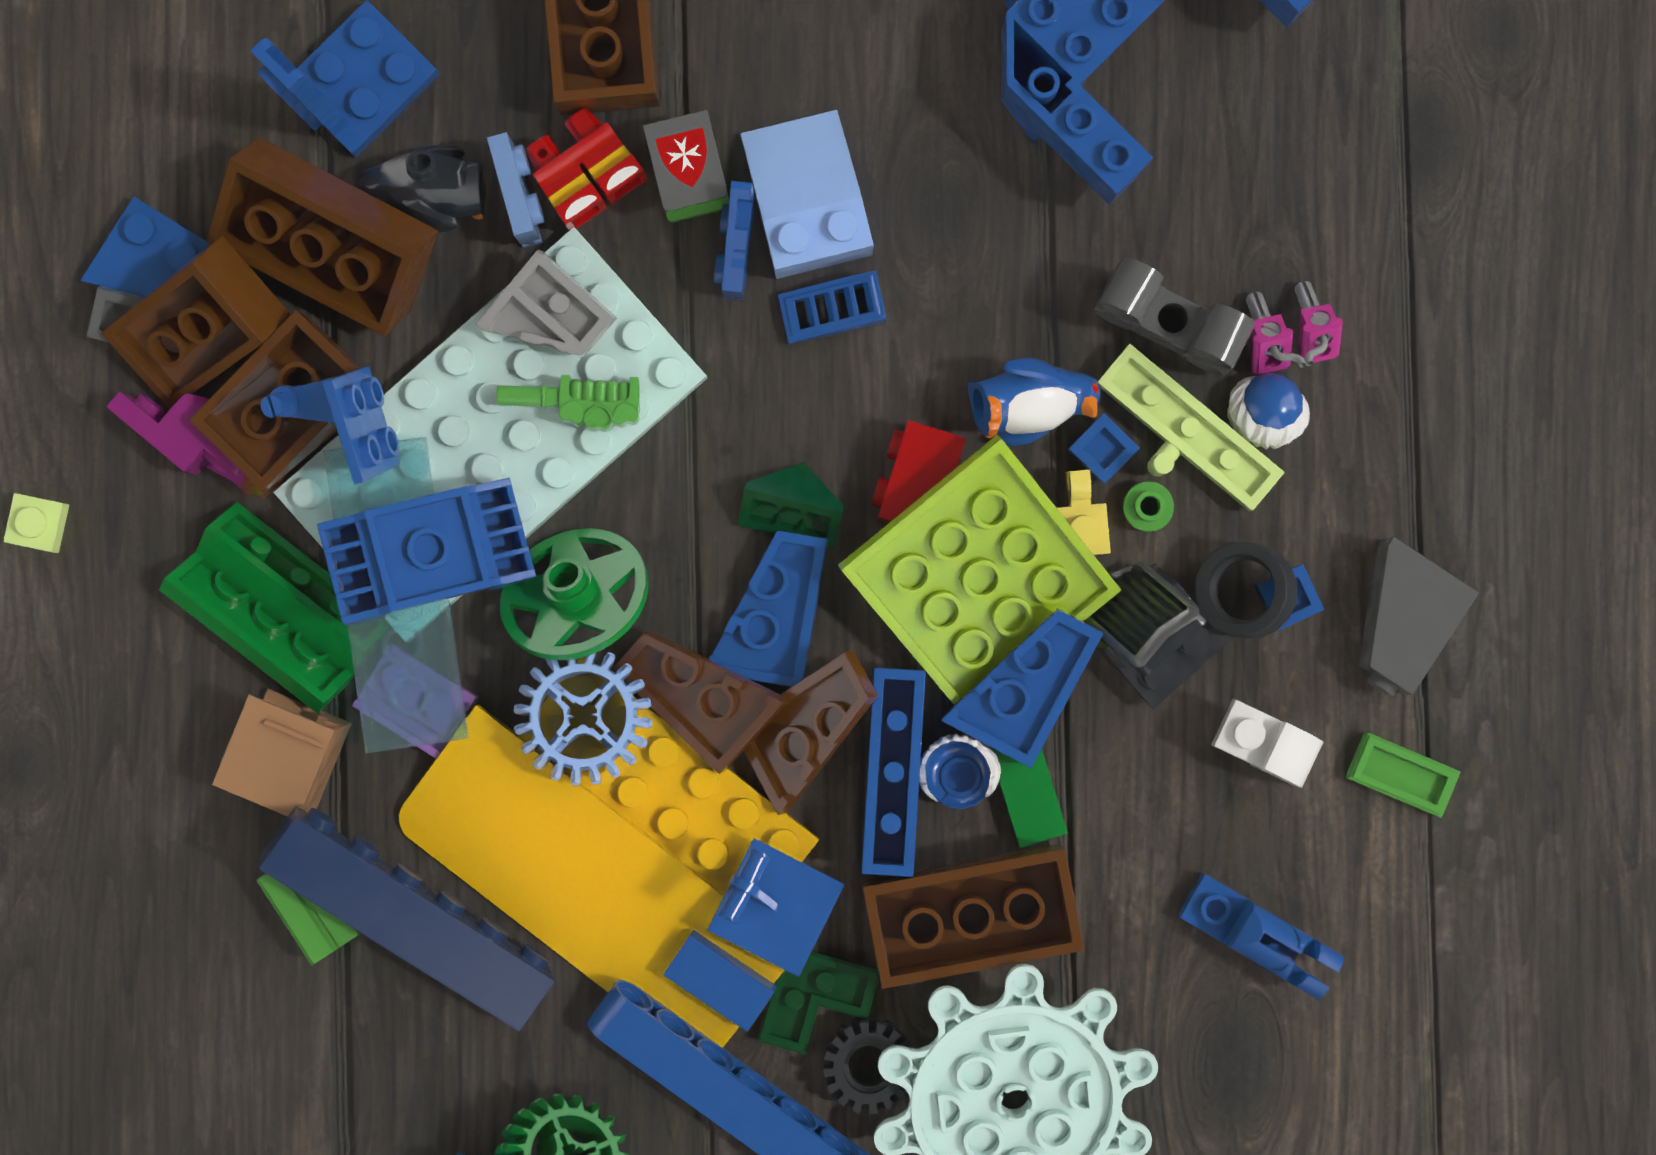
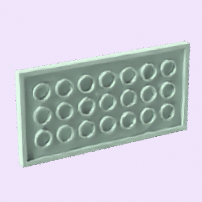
(478, 442)

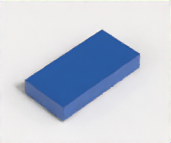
(720, 980)

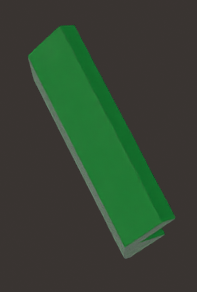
(267, 605)

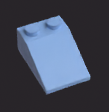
(807, 194)

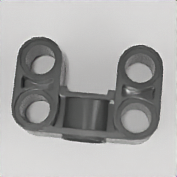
(1207, 337)

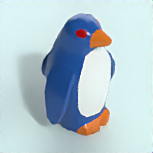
(1030, 400)

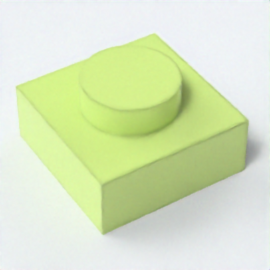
(36, 523)

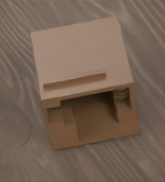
(281, 753)

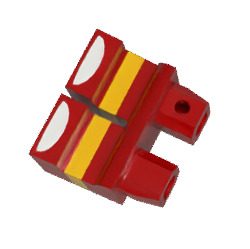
(597, 152)

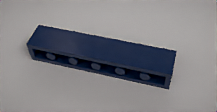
(406, 917)

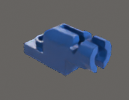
(1257, 934)

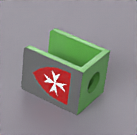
(687, 166)

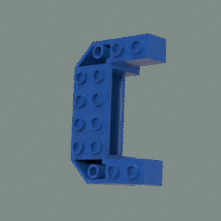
(1045, 62)

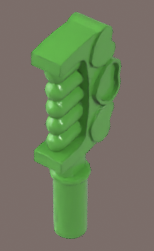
(580, 403)

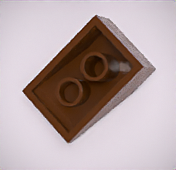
(196, 323)
(233, 416)

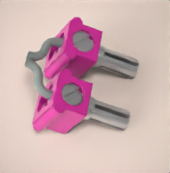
(1272, 341)

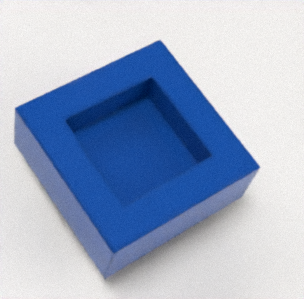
(1103, 449)
(1307, 598)

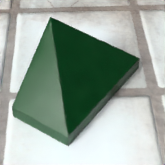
(792, 503)

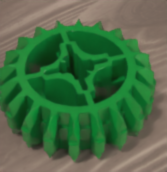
(548, 1119)

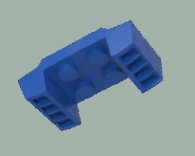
(426, 550)

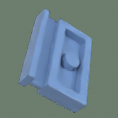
(522, 208)

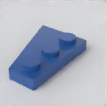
(143, 251)
(776, 617)
(1027, 689)

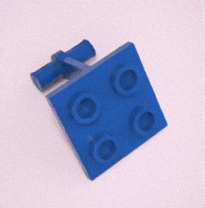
(355, 407)
(775, 907)

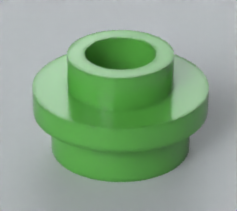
(1133, 512)

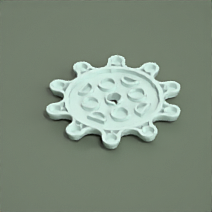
(1009, 1046)

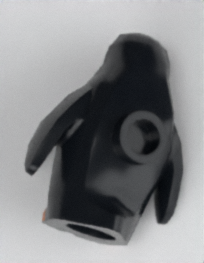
(429, 185)

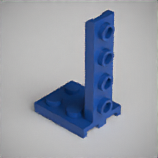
(352, 80)

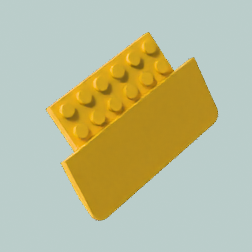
(604, 868)

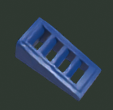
(845, 285)

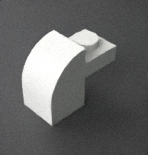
(1267, 743)

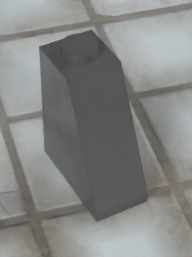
(1408, 617)

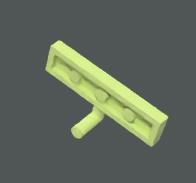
(1188, 430)

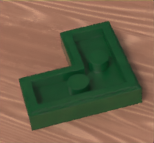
(823, 982)

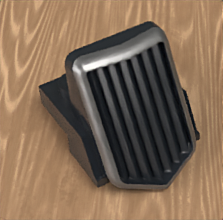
(1153, 632)

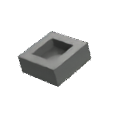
(108, 307)

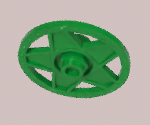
(576, 595)

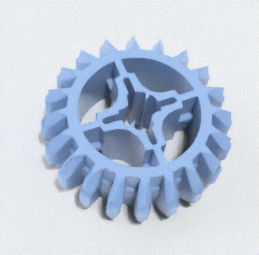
(616, 746)

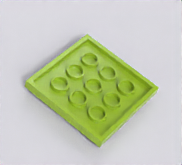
(976, 569)

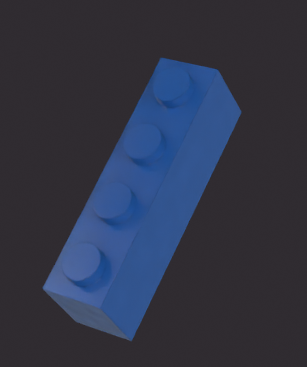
(893, 772)

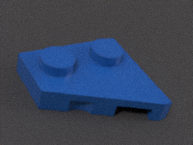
(737, 224)

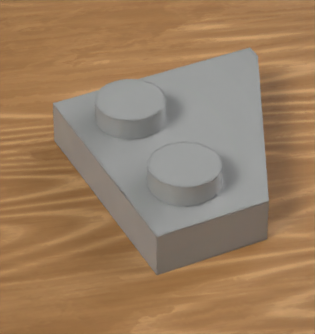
(548, 309)

